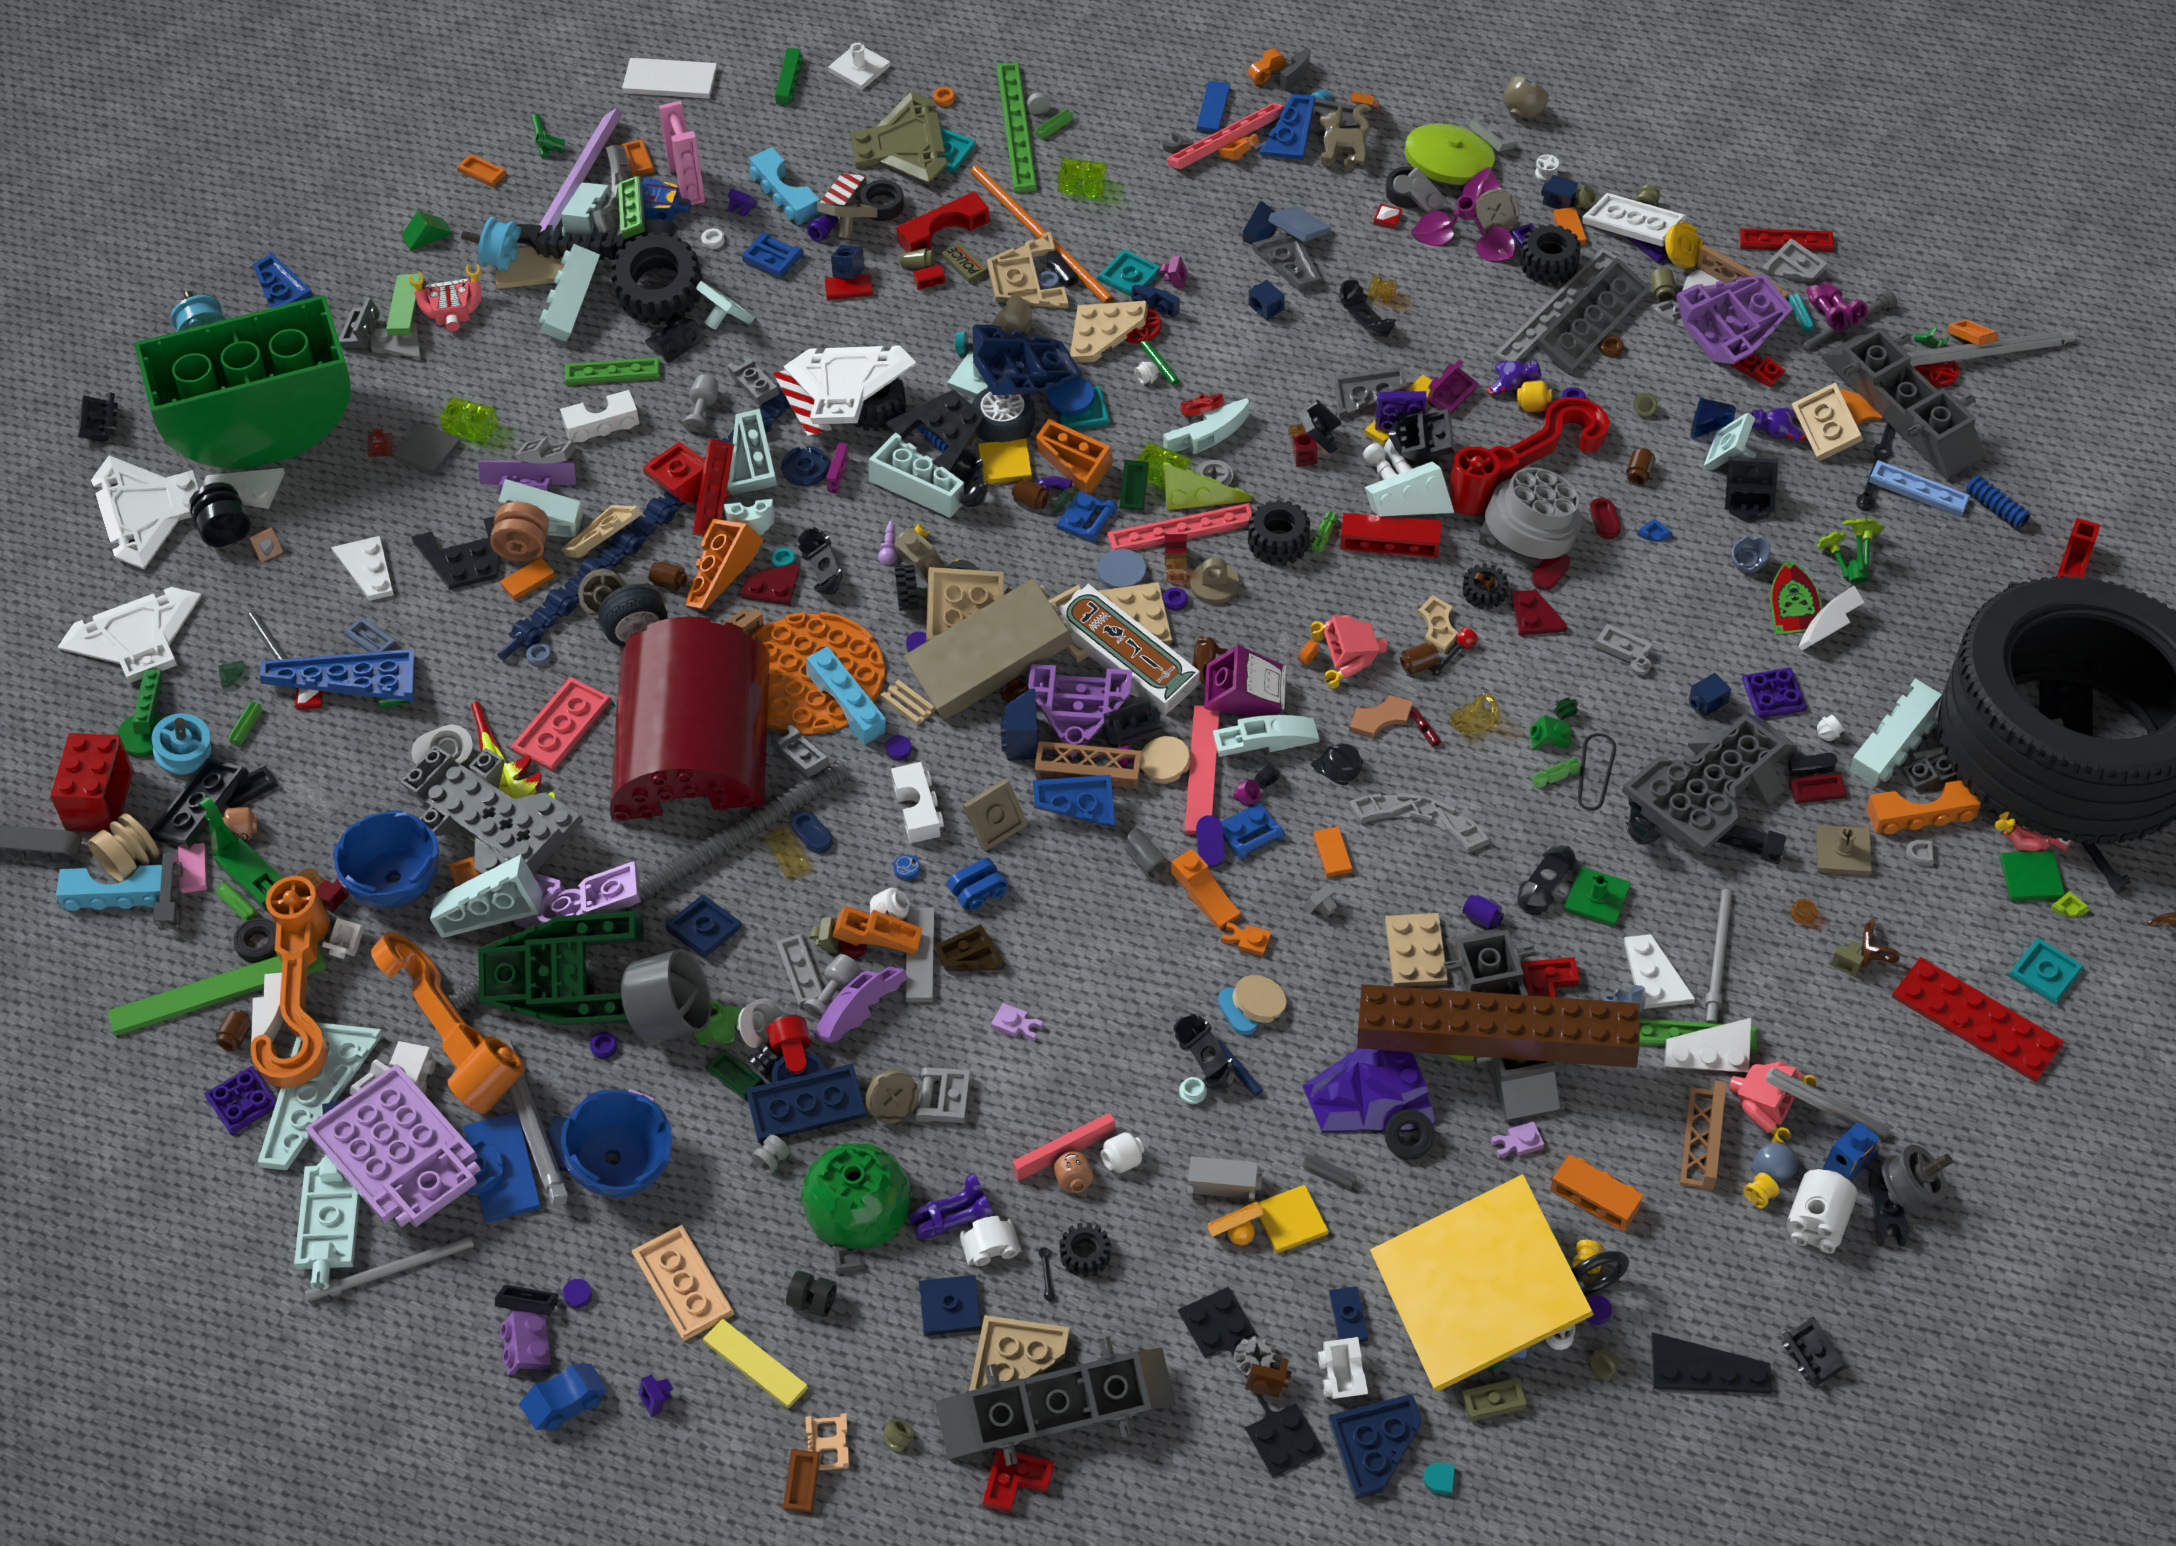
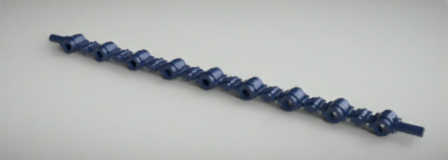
(624, 541)

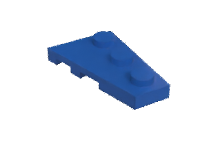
(1292, 130)
(279, 282)
(1077, 797)

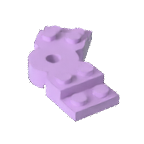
(597, 894)

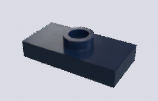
(1348, 1313)

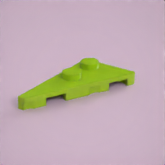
(1190, 490)

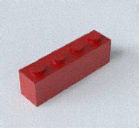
(1390, 535)

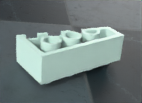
(569, 292)
(915, 477)
(1897, 734)

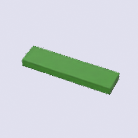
(631, 207)
(402, 306)
(612, 371)

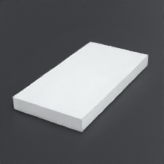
(669, 78)
(1632, 218)

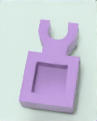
(1013, 1020)
(1521, 1139)

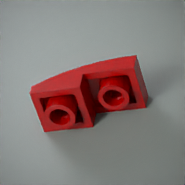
(1763, 371)

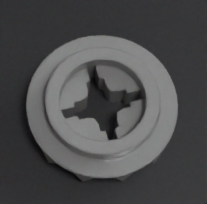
(1222, 470)
(1245, 1351)

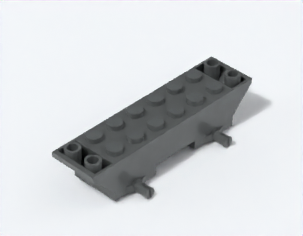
(1927, 418)
(1491, 964)
(1055, 1402)

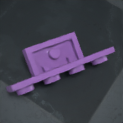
(530, 474)

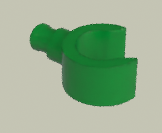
(1930, 341)

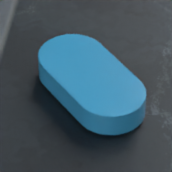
(1235, 1016)

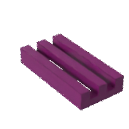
(837, 468)

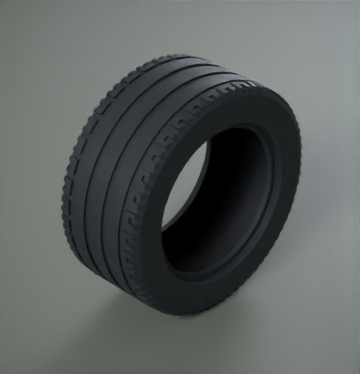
(2031, 765)

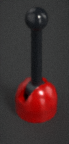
(1464, 640)

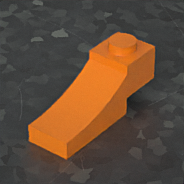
(1203, 889)
(876, 929)

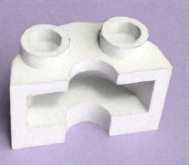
(989, 1239)
(1343, 1368)

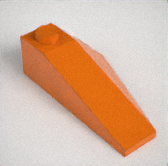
(726, 553)

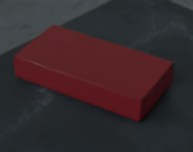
(1817, 788)

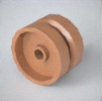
(519, 532)

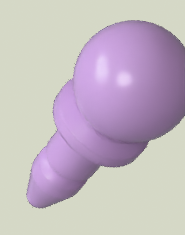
(888, 555)

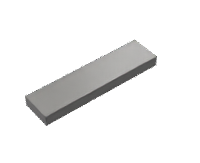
(921, 964)

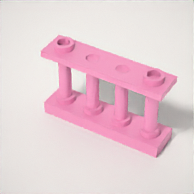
(682, 152)

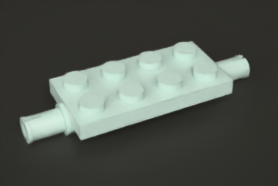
(326, 1222)

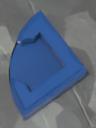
(1654, 530)

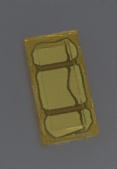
(787, 852)

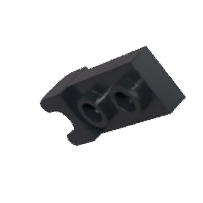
(1768, 845)
(1887, 1216)

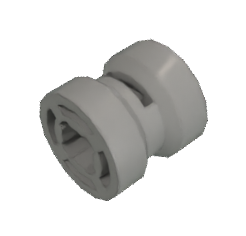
(771, 1153)

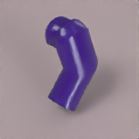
(1055, 482)

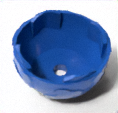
(386, 847)
(618, 1125)

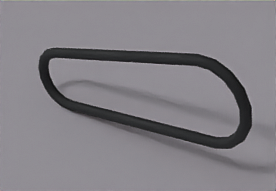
(1607, 774)

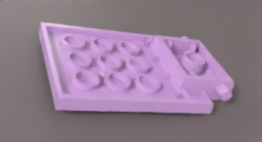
(396, 1149)

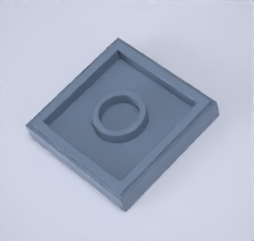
(1299, 223)

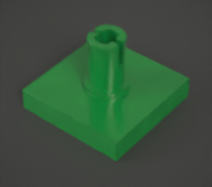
(1597, 896)

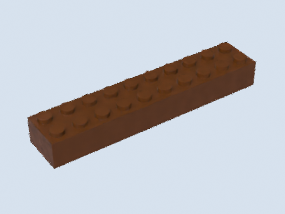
(1499, 1025)

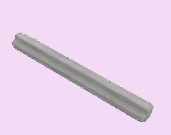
(1825, 1102)

